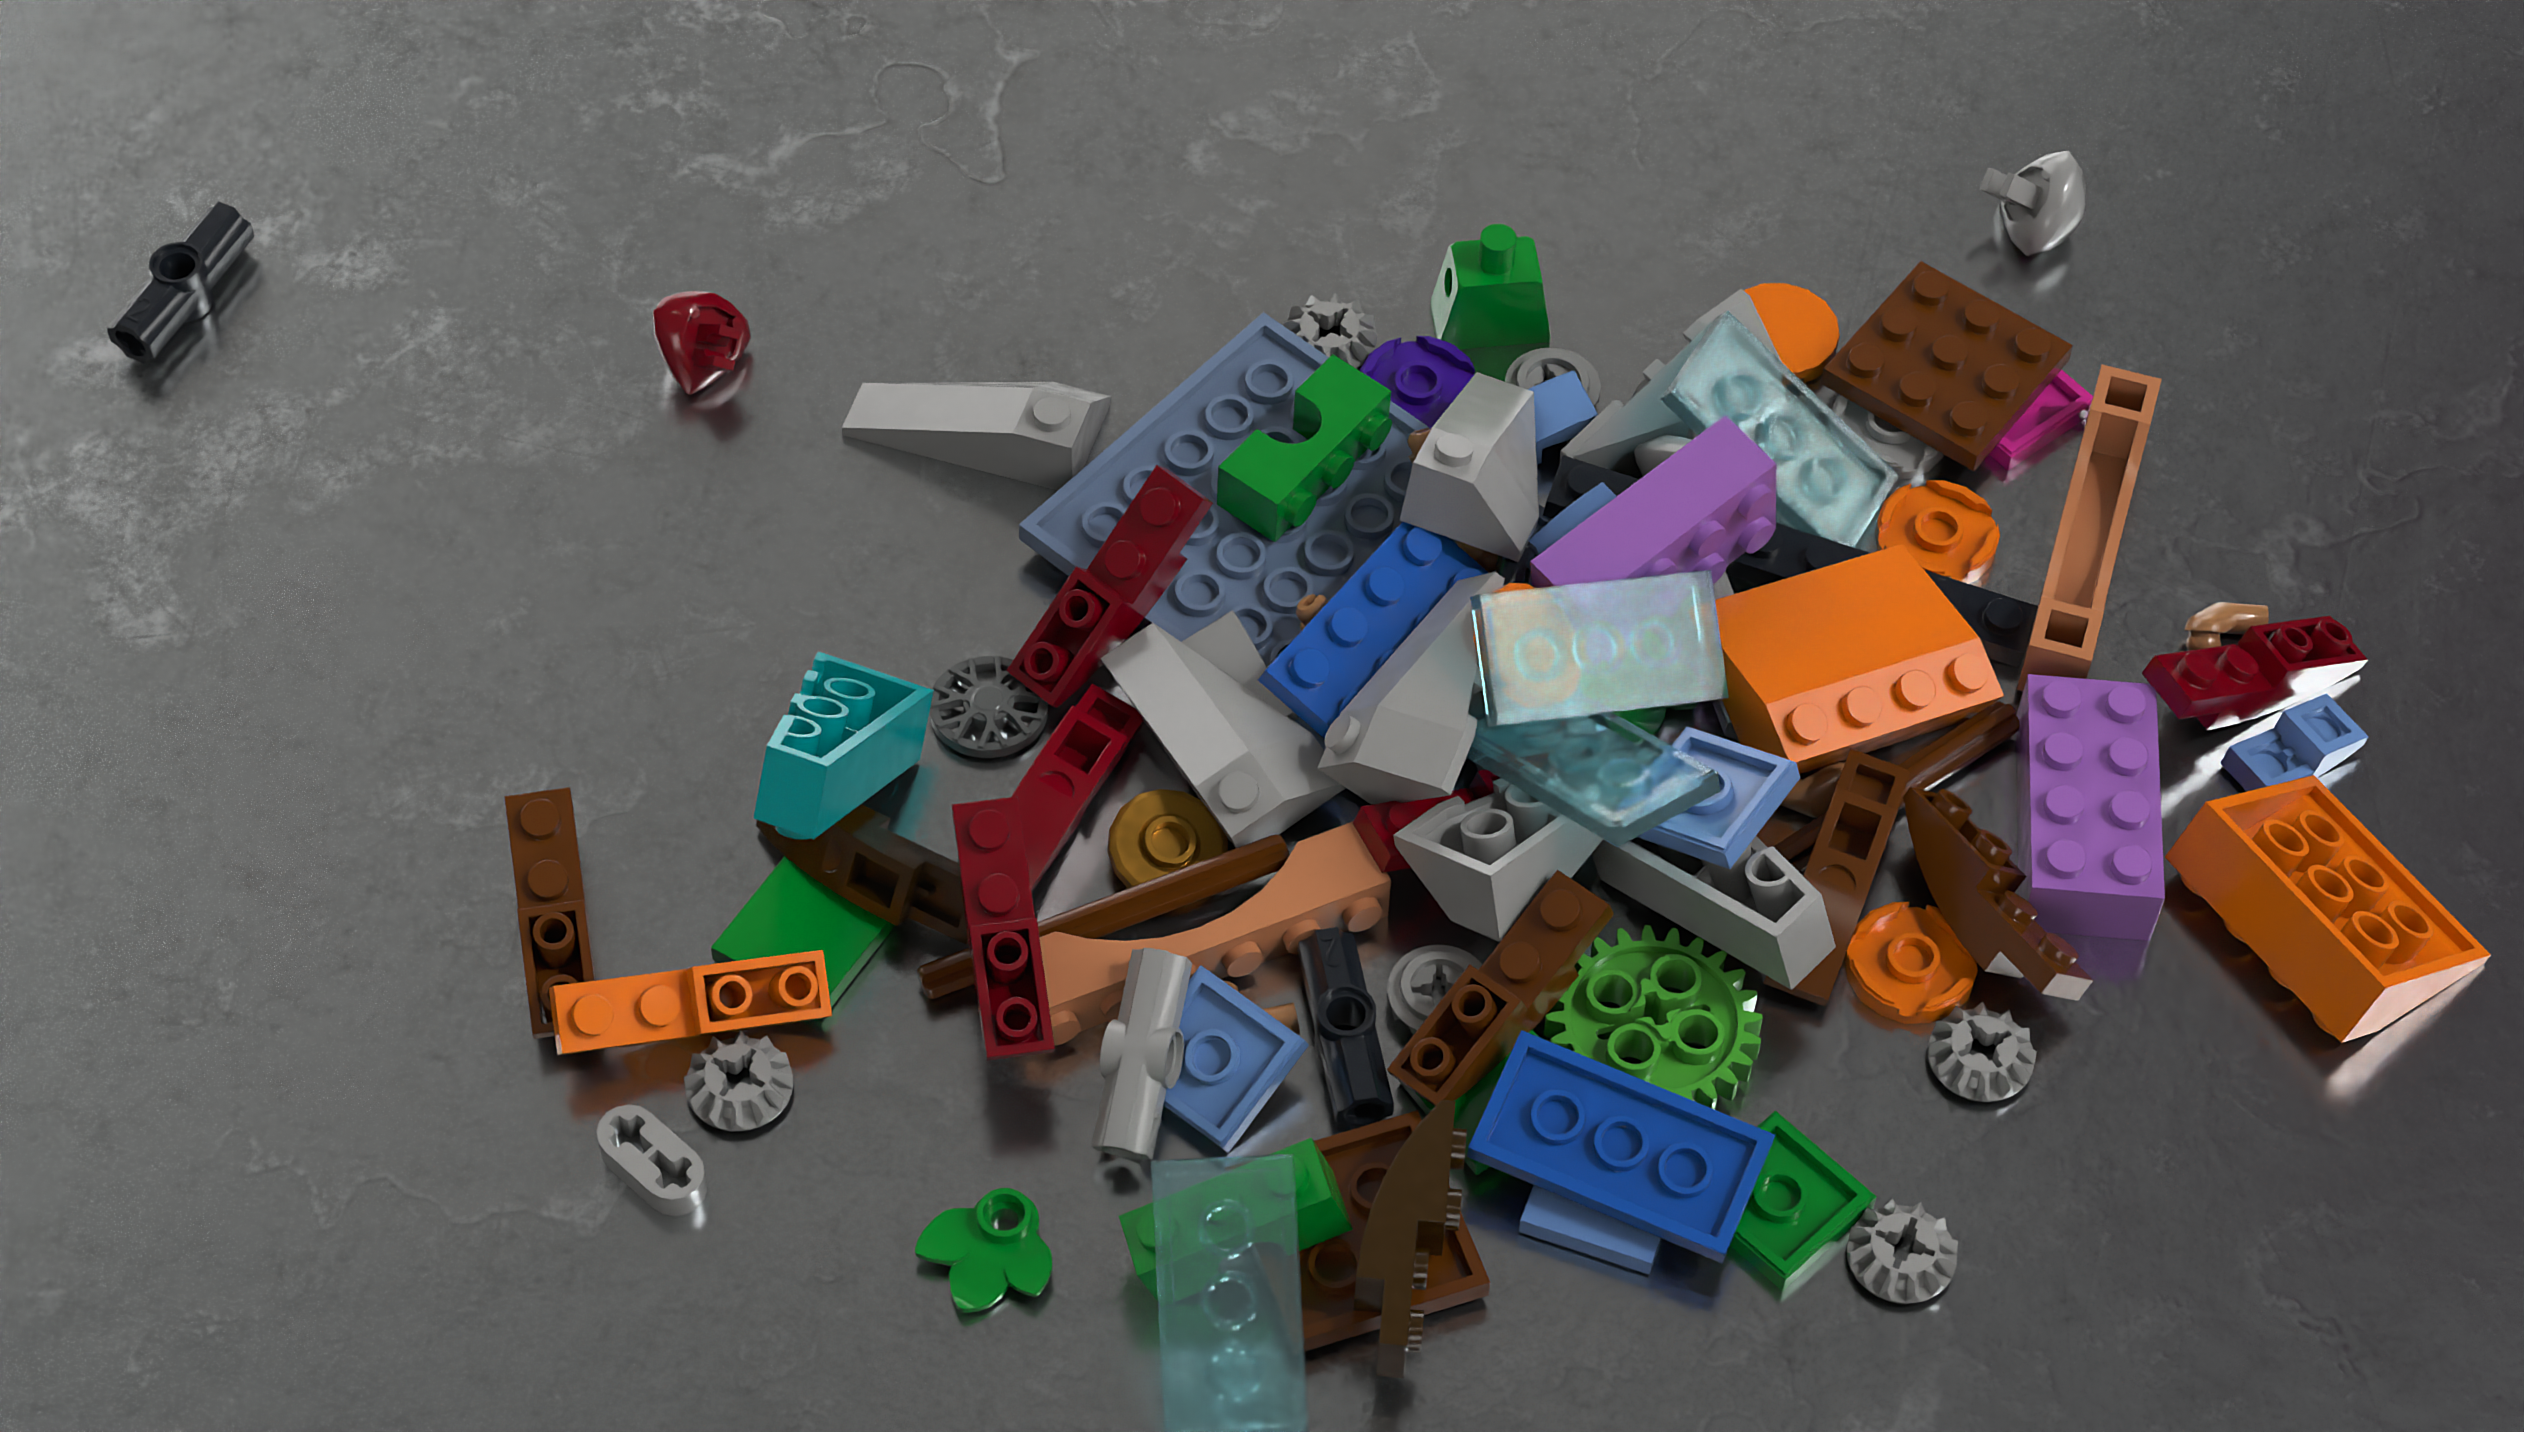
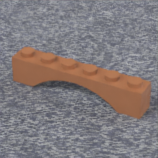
(2091, 526)
(1321, 886)

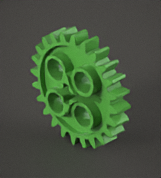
(1659, 1022)

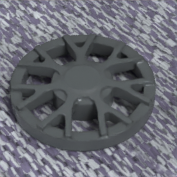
(986, 708)

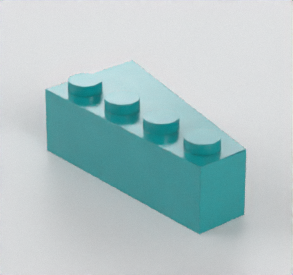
(839, 745)

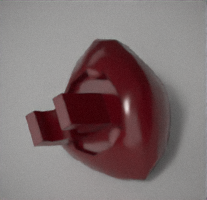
(699, 337)

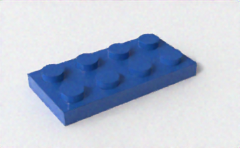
(1366, 623)
(1621, 1146)

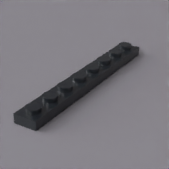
(1997, 619)

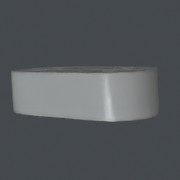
(661, 1150)

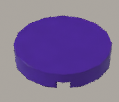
(1420, 374)

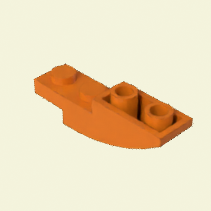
(690, 1002)

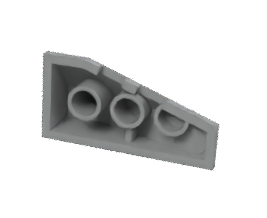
(1620, 427)
(1001, 428)
(1479, 470)
(1411, 720)
(1228, 743)
(1492, 855)

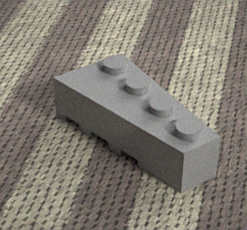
(1753, 911)

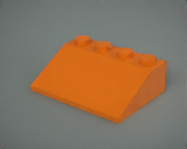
(1849, 660)
(2323, 905)

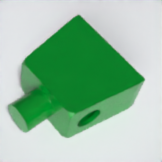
(1491, 292)

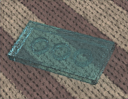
(1825, 471)
(1598, 647)
(1596, 771)
(1229, 1294)

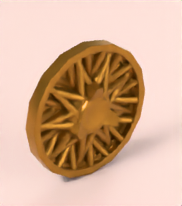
(1161, 835)

